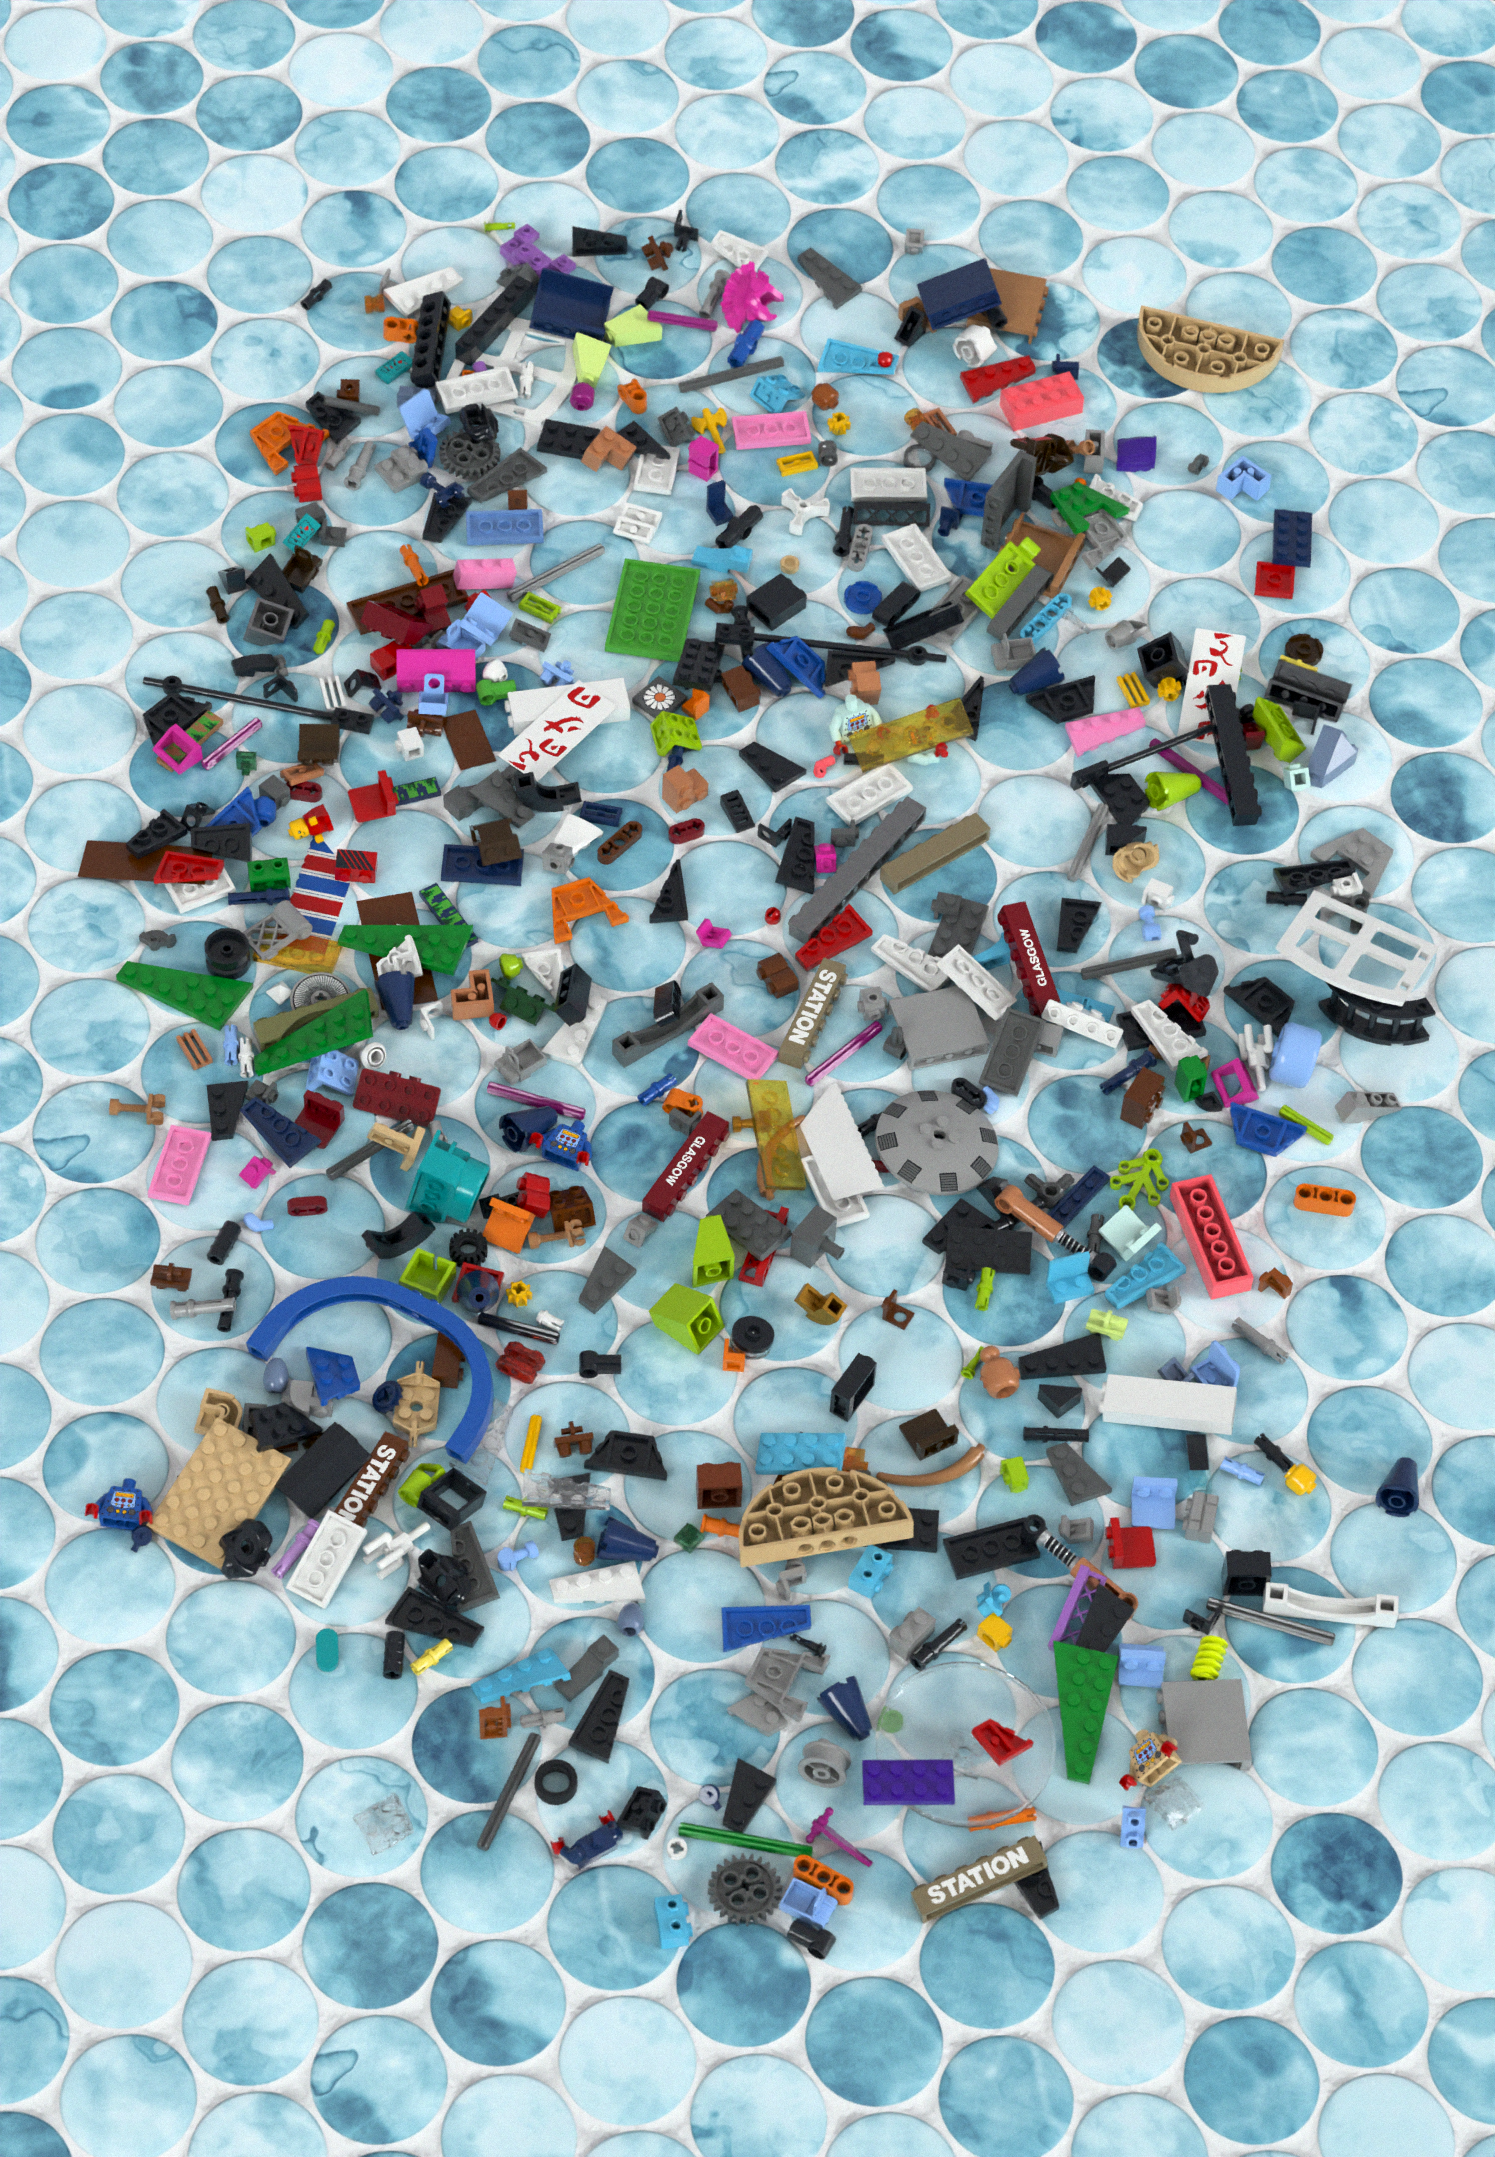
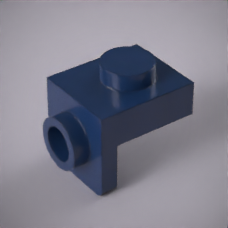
(1063, 366)

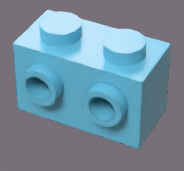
(870, 1571)
(672, 1922)

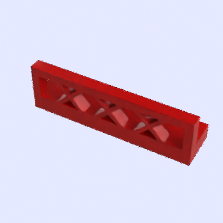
(762, 1267)

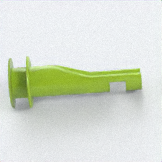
(498, 226)
(968, 1371)

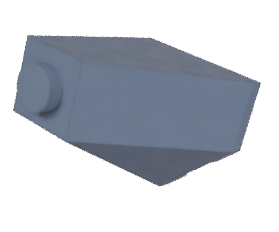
(1330, 756)

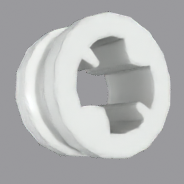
(677, 1841)

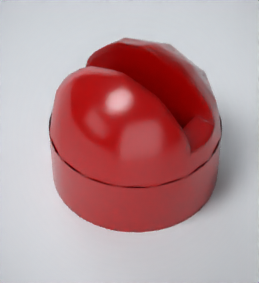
(885, 359)
(774, 918)
(497, 1020)

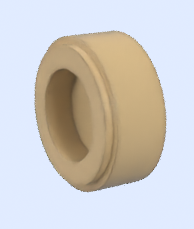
(789, 564)

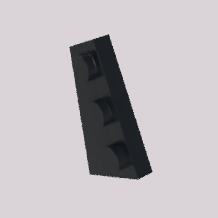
(157, 835)
(224, 1108)
(960, 1215)
(572, 1521)

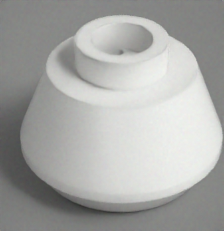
(495, 671)
(373, 1055)

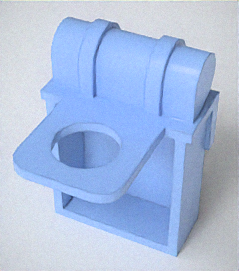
(460, 639)
(433, 700)
(808, 1903)

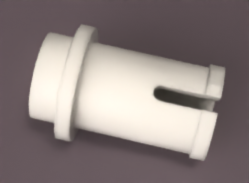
(549, 1320)

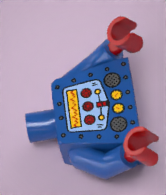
(565, 1145)
(121, 1507)

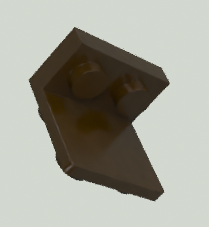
(929, 1434)

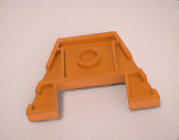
(273, 436)
(578, 901)

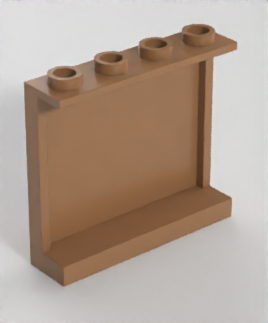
(1021, 302)
(1057, 551)

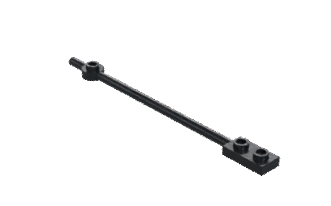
(746, 636)
(346, 718)
(1099, 771)

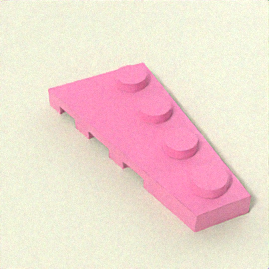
(1094, 731)

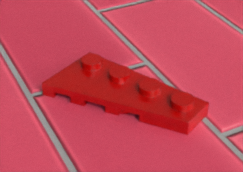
(987, 379)

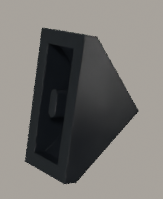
(912, 327)
(233, 579)
(991, 1189)
(1059, 1398)

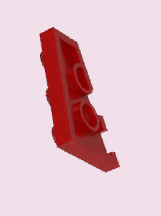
(187, 868)

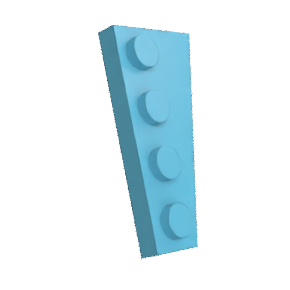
(852, 358)
(1153, 1272)
(529, 1672)

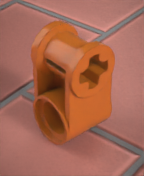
(398, 329)
(633, 396)
(683, 1102)

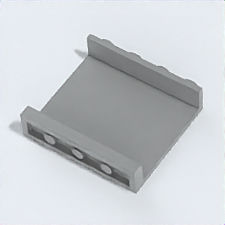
(939, 1027)
(1206, 1721)

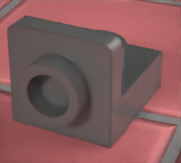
(332, 535)
(263, 1092)

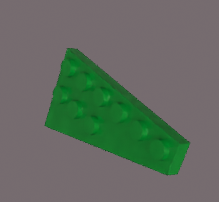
(437, 945)
(194, 994)
(335, 1029)
(1083, 1697)

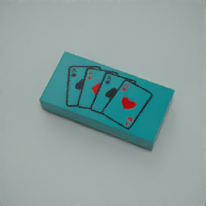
(394, 367)
(302, 532)

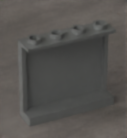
(1009, 492)

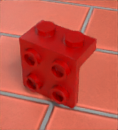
(374, 800)
(1195, 1004)
(1130, 1546)

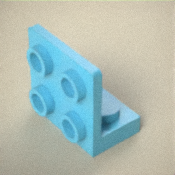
(774, 391)
(1069, 1278)

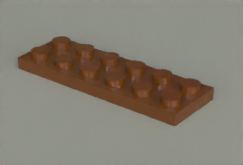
(404, 597)

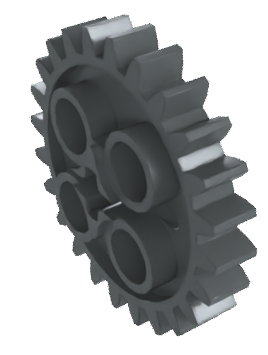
(468, 456)
(752, 1907)

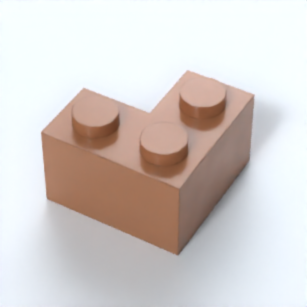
(608, 447)
(865, 681)
(683, 788)
(476, 1000)

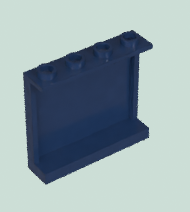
(959, 294)
(570, 305)

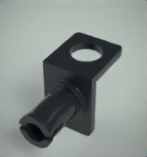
(684, 233)

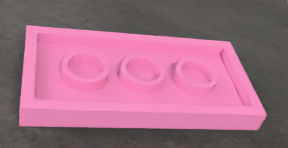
(771, 430)
(733, 1048)
(179, 1165)

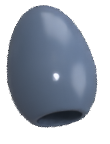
(276, 1376)
(630, 1620)

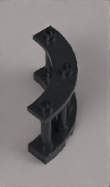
(1370, 1029)

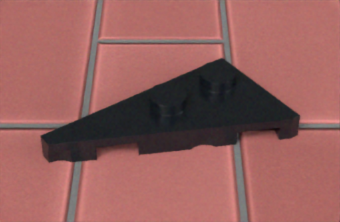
(840, 662)
(972, 704)

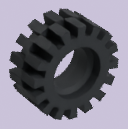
(468, 1238)

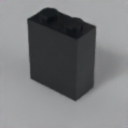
(776, 601)

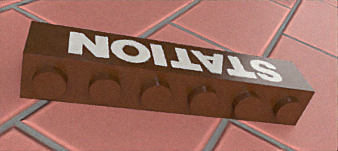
(373, 1479)

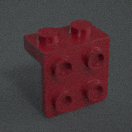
(321, 1117)

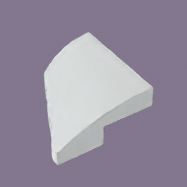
(577, 833)
(401, 959)

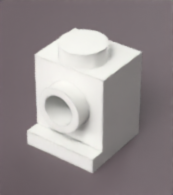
(1346, 886)
(1158, 894)

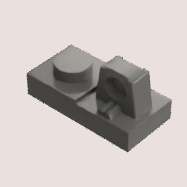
(529, 635)

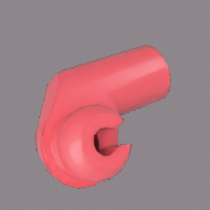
(821, 766)

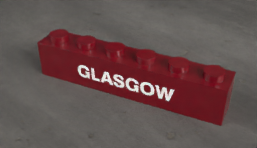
(1028, 956)
(685, 1167)

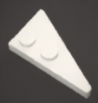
(546, 967)

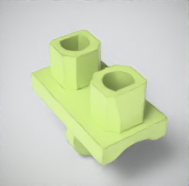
(1106, 1324)

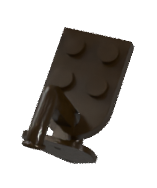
(1050, 451)

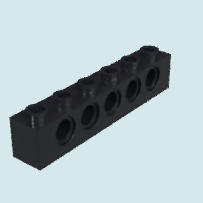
(430, 340)

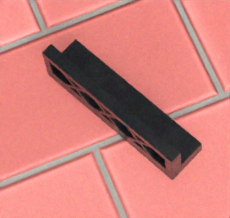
(891, 506)
(923, 625)

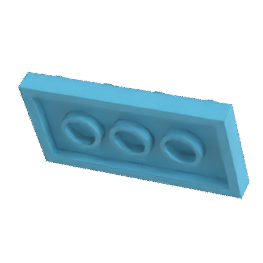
(799, 1451)

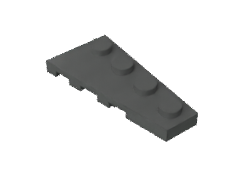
(953, 451)
(508, 474)
(468, 1550)

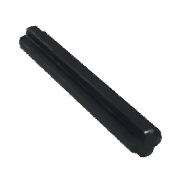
(518, 1328)

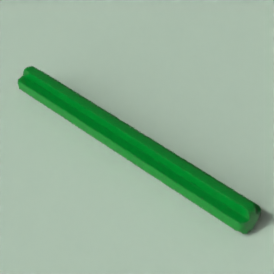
(744, 1840)

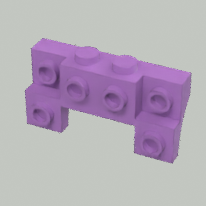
(521, 250)

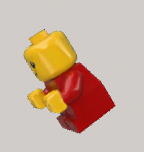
(313, 823)

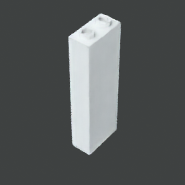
(529, 704)
(1168, 1404)

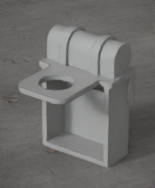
(1012, 653)
(520, 1061)

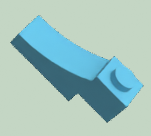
(723, 560)
(994, 956)

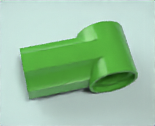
(489, 692)

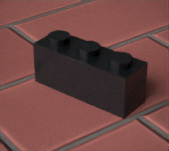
(572, 995)

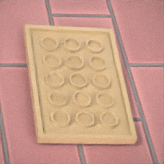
(218, 1491)

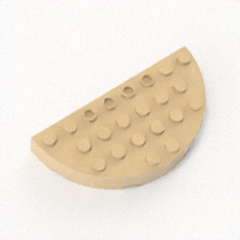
(1205, 353)
(820, 1514)

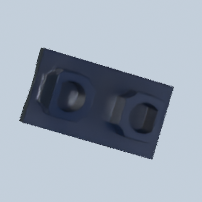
(391, 711)

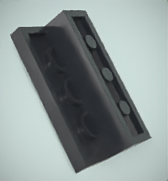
(1307, 686)
(323, 1470)

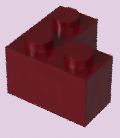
(432, 608)

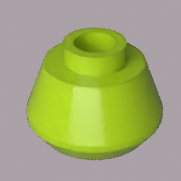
(510, 966)

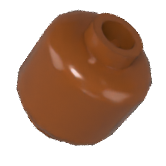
(825, 396)

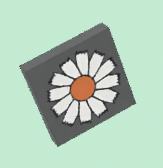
(659, 697)

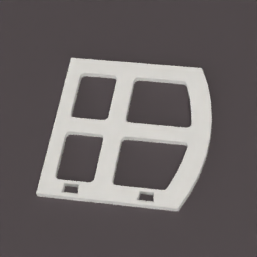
(563, 380)
(1357, 946)

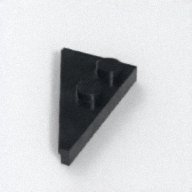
(643, 441)
(672, 903)

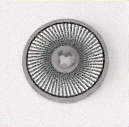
(316, 985)

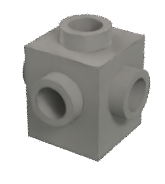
(558, 858)
(872, 1003)

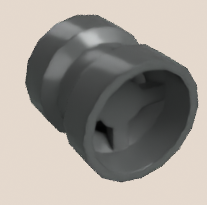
(827, 453)

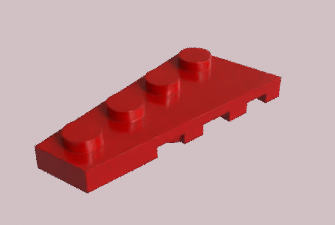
(837, 937)

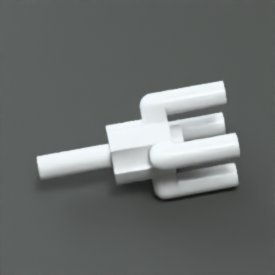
(1256, 1052)
(393, 1548)

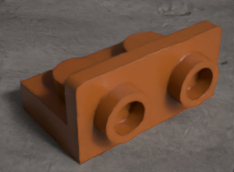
(495, 1721)

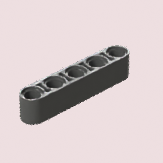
(1020, 602)

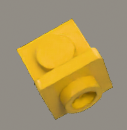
(459, 318)

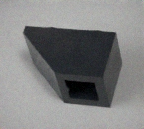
(1120, 835)

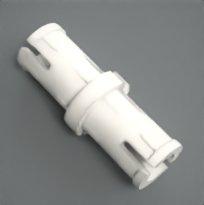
(526, 380)
(246, 1057)

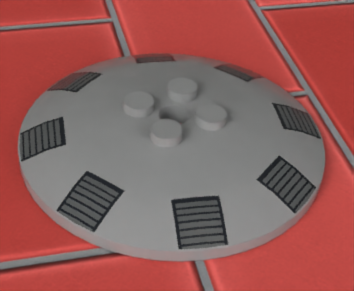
(928, 1163)

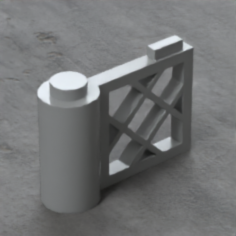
(288, 922)

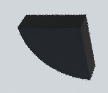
(1209, 1102)

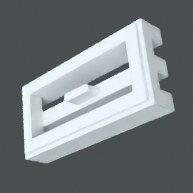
(330, 682)

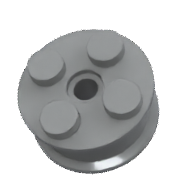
(824, 1764)

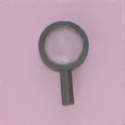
(918, 457)

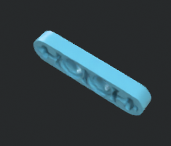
(1048, 621)

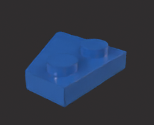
(425, 445)

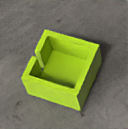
(422, 1277)

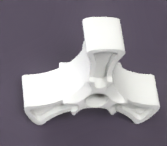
(803, 510)

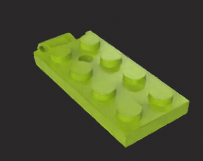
(998, 583)

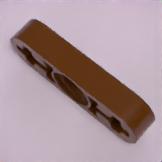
(621, 834)

